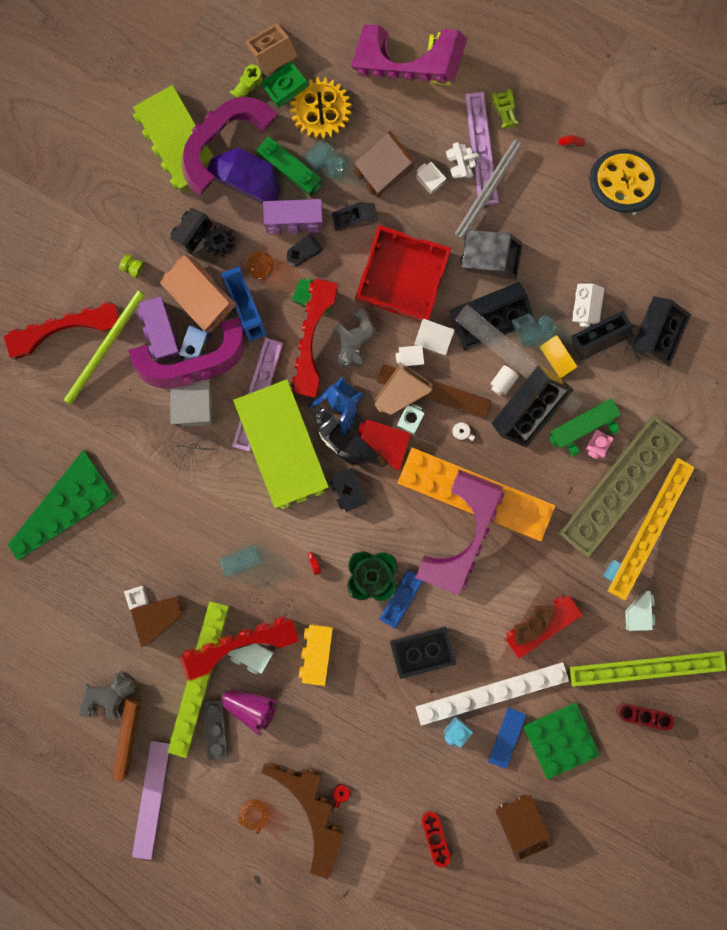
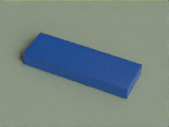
(400, 602)
(506, 738)

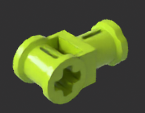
(247, 82)
(504, 106)

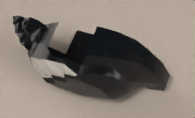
(347, 447)

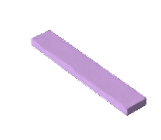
(480, 142)
(262, 378)
(151, 800)

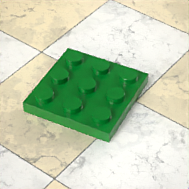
(561, 740)

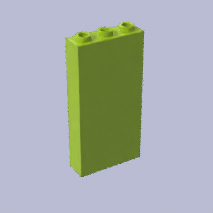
(281, 444)

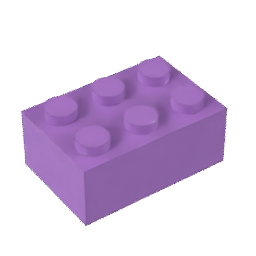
(293, 216)
(159, 329)

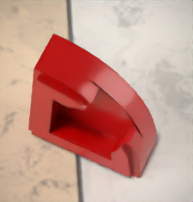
(578, 141)

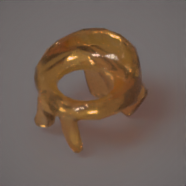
(248, 806)

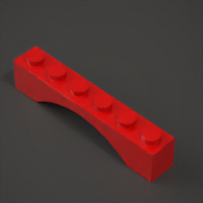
(26, 341)
(308, 377)
(201, 661)

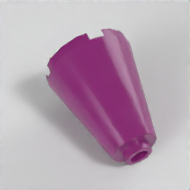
(250, 709)

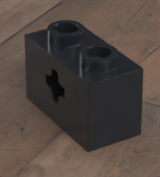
(356, 498)

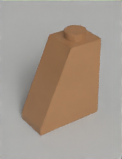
(401, 390)

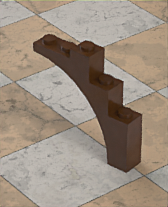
(304, 788)

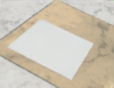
(434, 336)

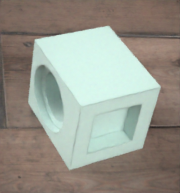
(410, 427)

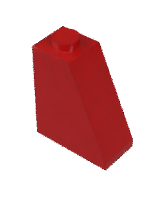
(385, 441)

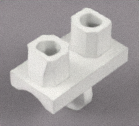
(465, 160)

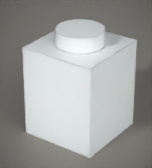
(430, 177)
(410, 356)

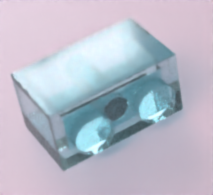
(240, 560)

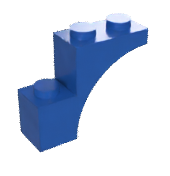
(245, 305)

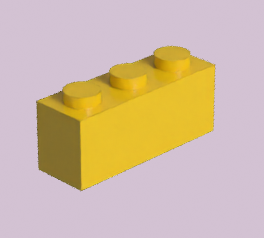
(316, 654)

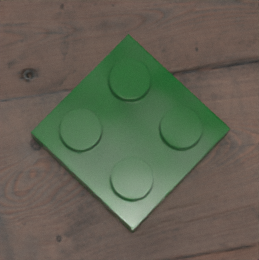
(284, 84)

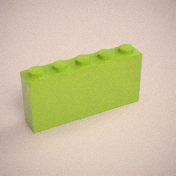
(169, 128)

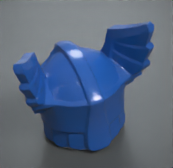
(341, 399)

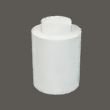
(504, 380)

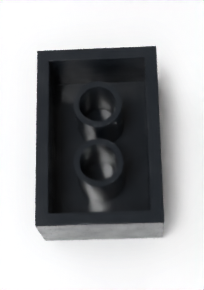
(422, 652)

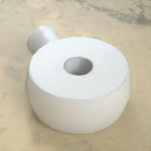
(466, 434)

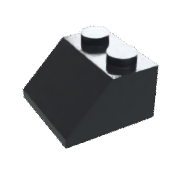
(191, 230)

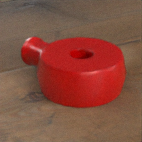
(314, 564)
(341, 798)

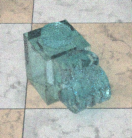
(321, 155)
(529, 332)

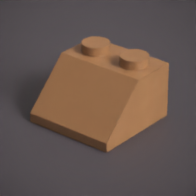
(271, 49)

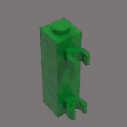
(289, 167)
(584, 424)

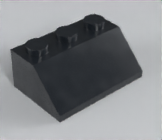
(661, 330)

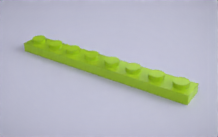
(647, 668)

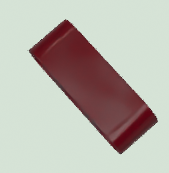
(653, 721)

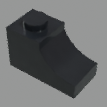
(354, 216)

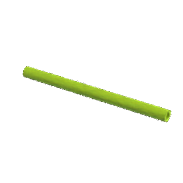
(104, 347)

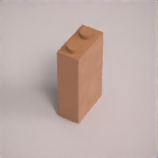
(197, 293)

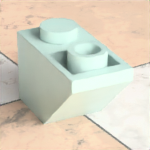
(639, 613)
(253, 656)

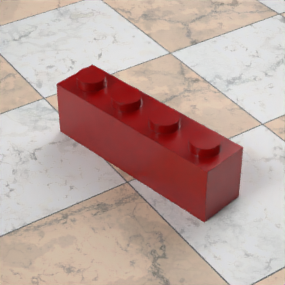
(564, 613)

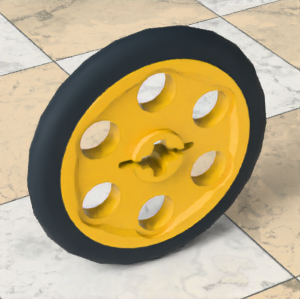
(631, 203)

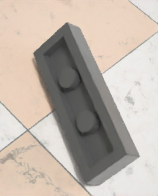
(215, 729)

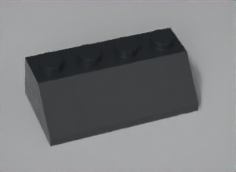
(497, 308)
(532, 406)

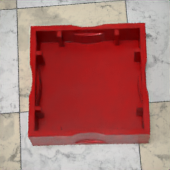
(402, 274)

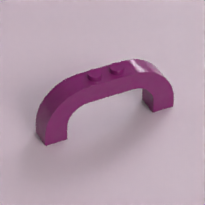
(215, 121)
(194, 369)

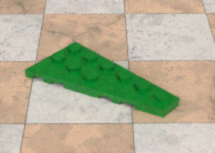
(70, 500)

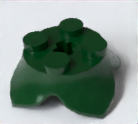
(360, 587)

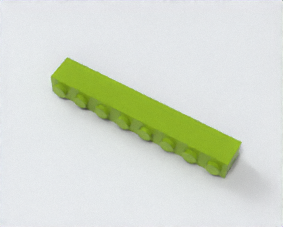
(196, 689)

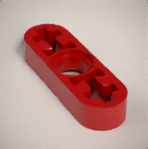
(426, 826)

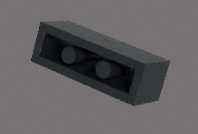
(602, 335)

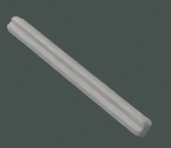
(488, 189)

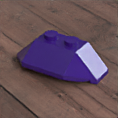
(246, 175)

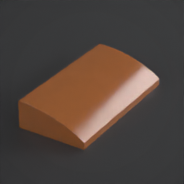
(126, 739)

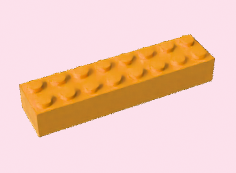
(435, 479)

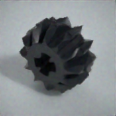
(216, 235)

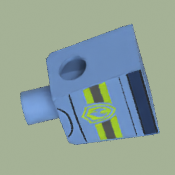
(198, 339)

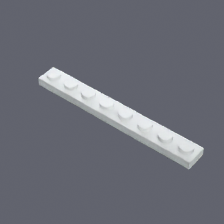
(492, 693)

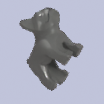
(353, 339)
(108, 697)

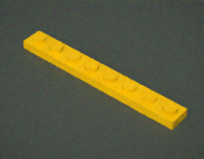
(650, 529)

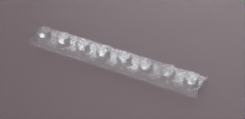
(507, 350)

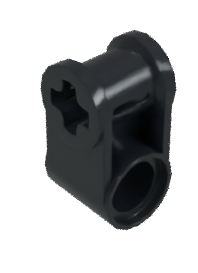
(306, 248)

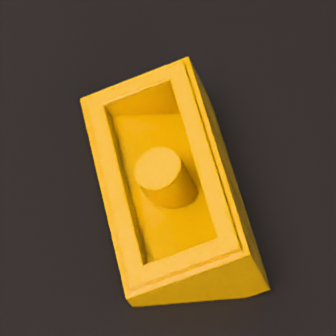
(558, 356)

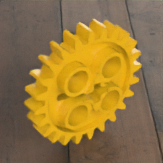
(337, 107)

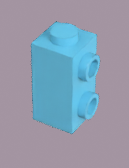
(457, 732)

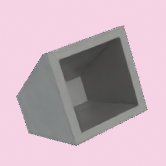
(191, 404)

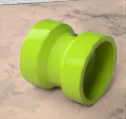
(131, 265)

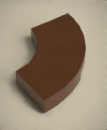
(534, 626)

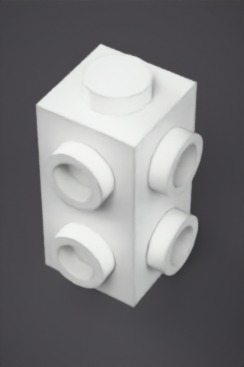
(588, 305)

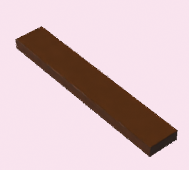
(447, 395)

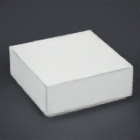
(136, 597)

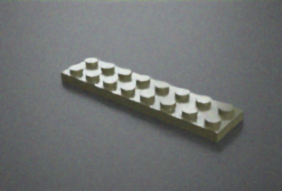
(620, 486)

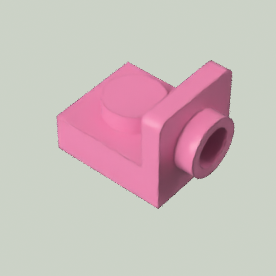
(598, 445)

